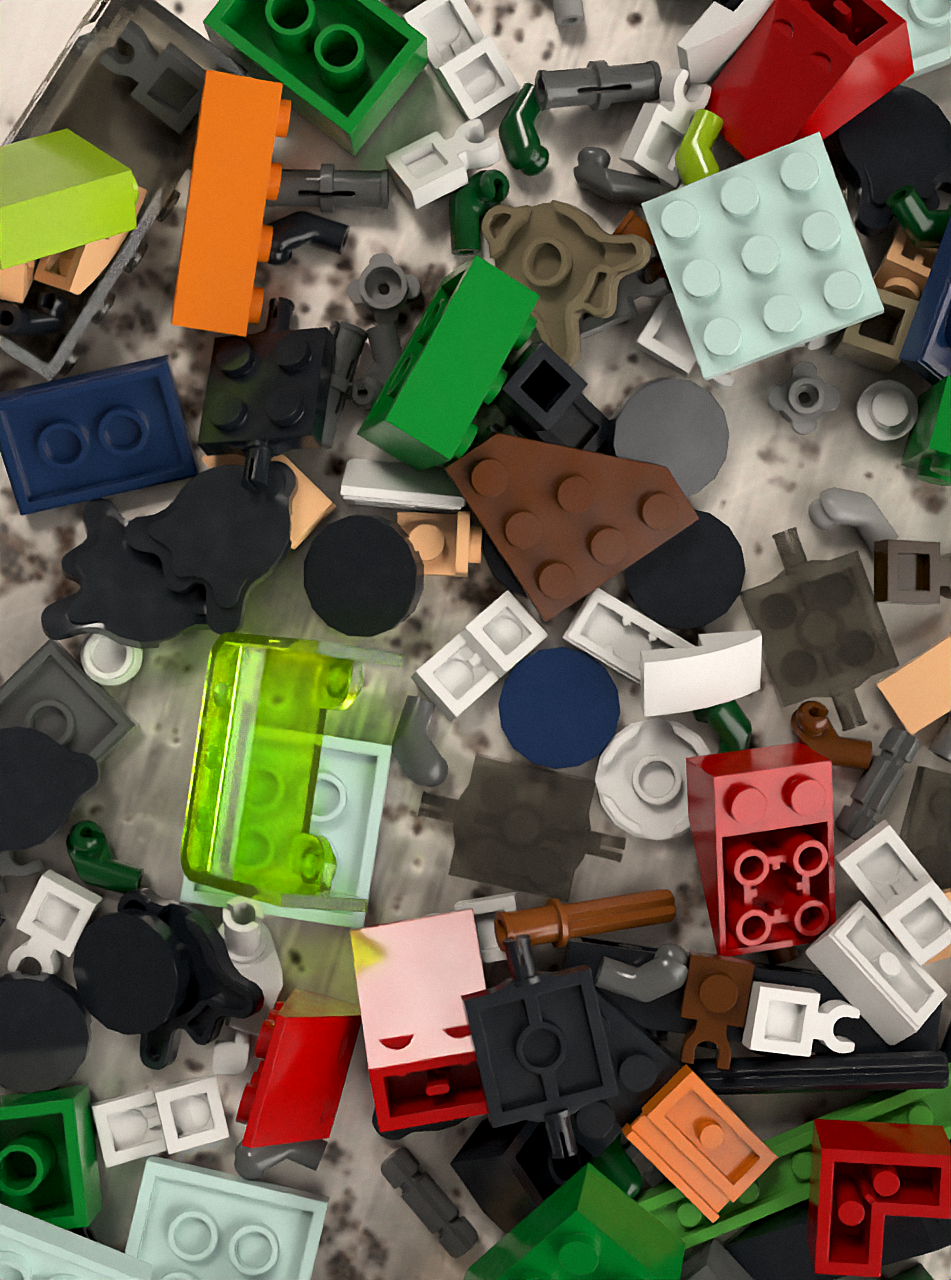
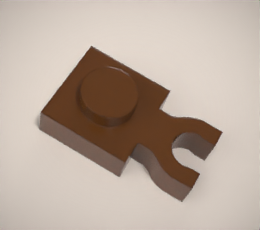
(715, 997)

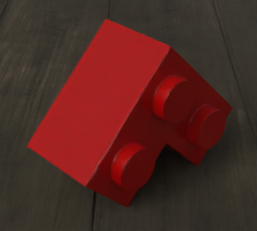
(869, 1173)

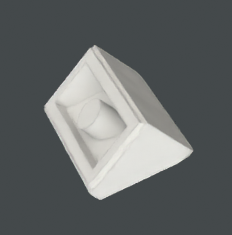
(399, 487)
(876, 974)

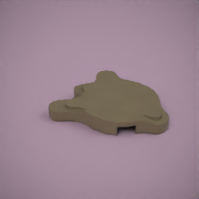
(566, 262)

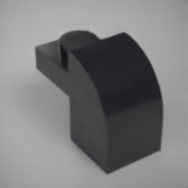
(547, 401)

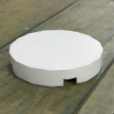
(645, 777)

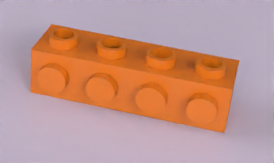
(227, 203)

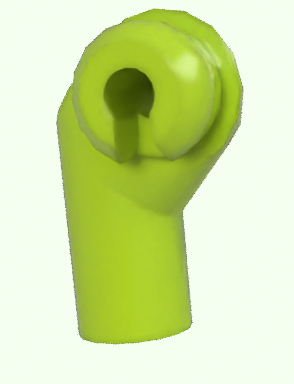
(694, 154)

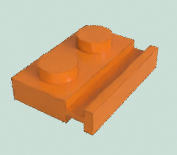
(699, 1143)

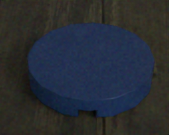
(559, 708)

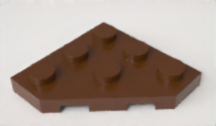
(567, 513)

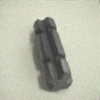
(877, 783)
(429, 1202)

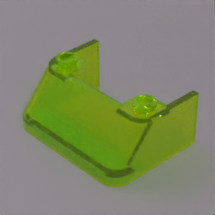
(261, 767)

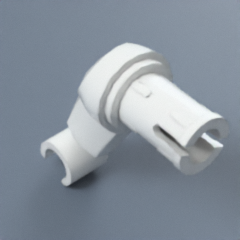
(255, 957)

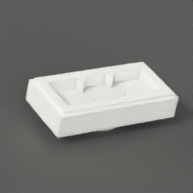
(617, 633)

